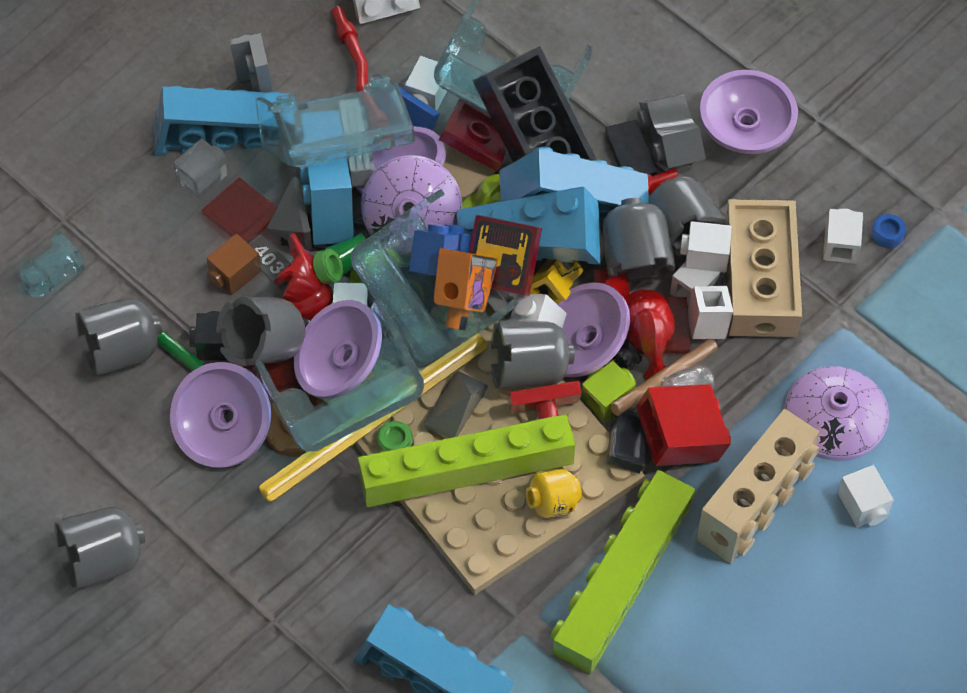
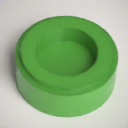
(328, 266)
(394, 436)

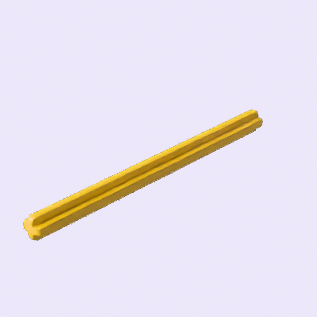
(312, 461)

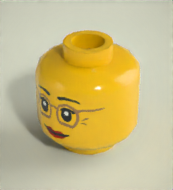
(554, 493)

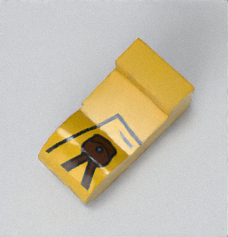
(557, 277)

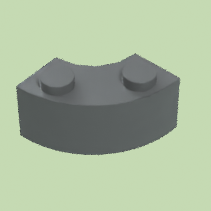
(671, 130)

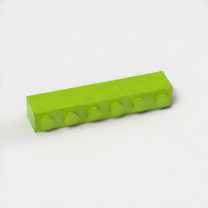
(466, 460)
(623, 571)

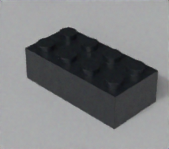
(531, 108)

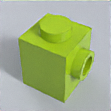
(606, 387)

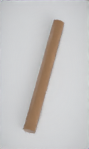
(685, 361)

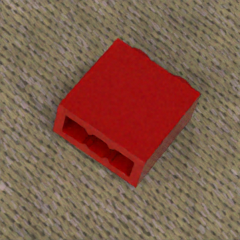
(683, 424)

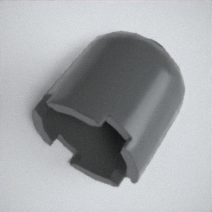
(684, 201)
(637, 240)
(260, 330)
(117, 334)
(530, 354)
(99, 545)

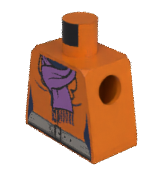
(463, 284)

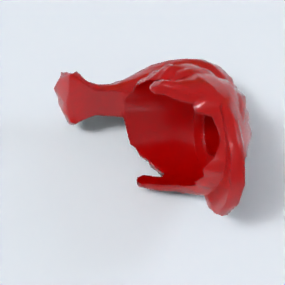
(303, 286)
(650, 326)

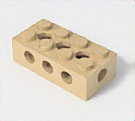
(763, 268)
(758, 487)

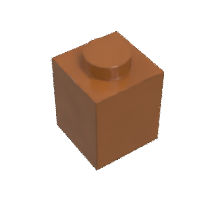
(233, 265)

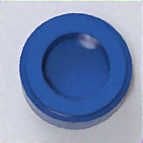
(888, 231)

